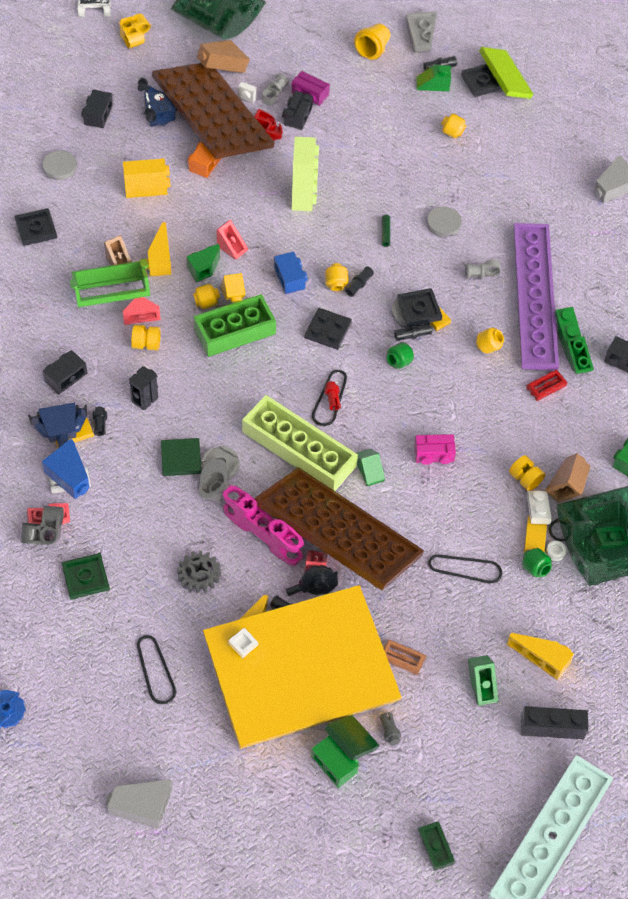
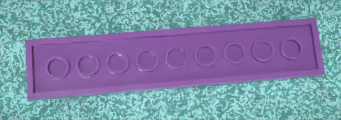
(535, 297)

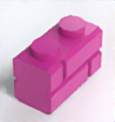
(434, 448)

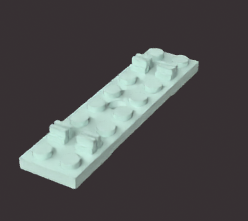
(566, 816)

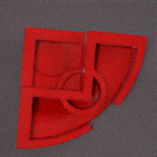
(269, 124)

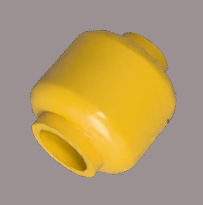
(453, 125)
(336, 277)
(206, 296)
(489, 340)

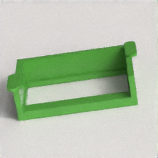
(108, 276)

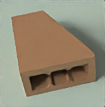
(223, 56)
(569, 479)

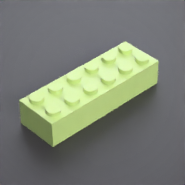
(299, 442)

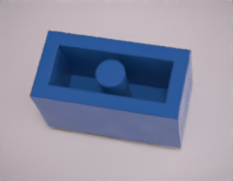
(290, 272)

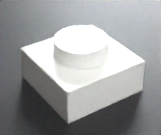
(247, 92)
(243, 642)

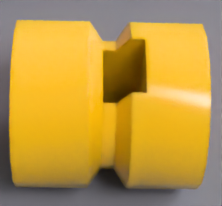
(146, 337)
(524, 470)

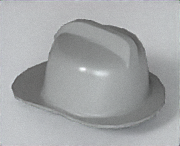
(214, 480)

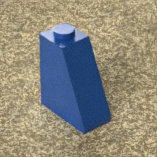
(67, 469)

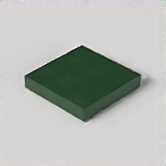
(181, 457)
(85, 576)
(351, 737)

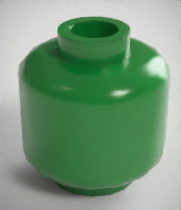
(400, 355)
(537, 562)

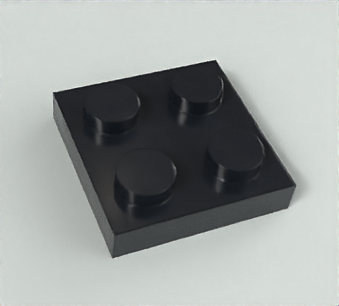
(480, 80)
(35, 226)
(419, 307)
(328, 328)

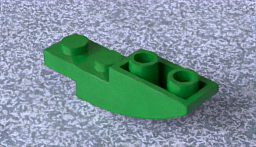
(572, 341)

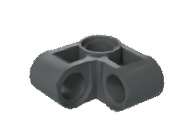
(51, 520)

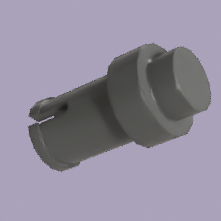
(392, 733)

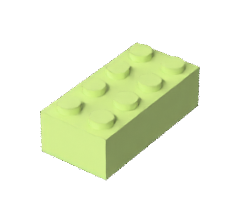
(304, 173)

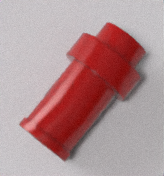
(332, 391)

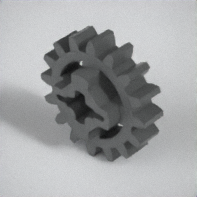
(198, 569)

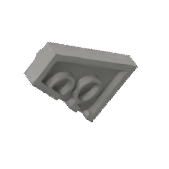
(421, 29)

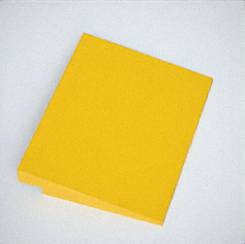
(309, 667)

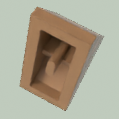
(116, 251)

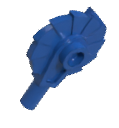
(11, 708)

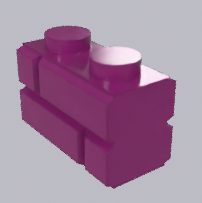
(311, 85)

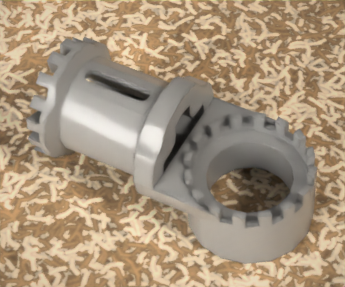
(271, 89)
(483, 269)

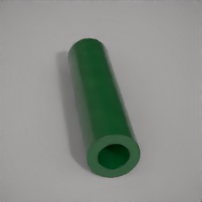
(386, 230)

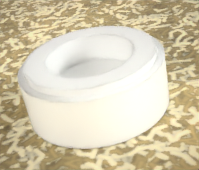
(556, 550)

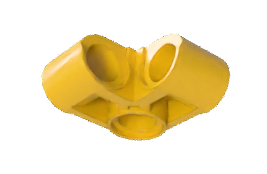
(133, 29)

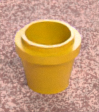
(372, 41)

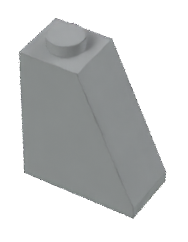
(613, 181)
(141, 801)

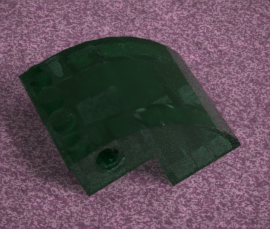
(220, 17)
(580, 518)

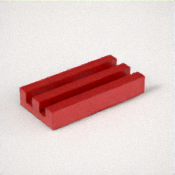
(554, 385)

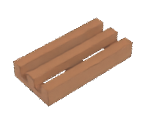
(399, 663)

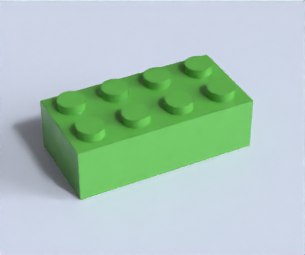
(234, 325)

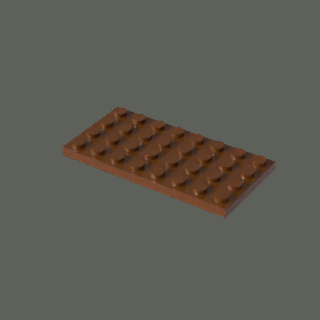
(213, 110)
(339, 528)

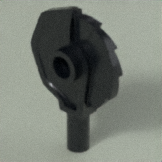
(315, 581)

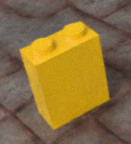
(146, 178)

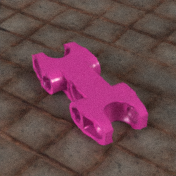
(275, 533)

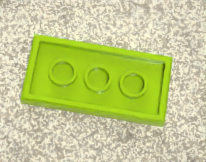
(506, 72)

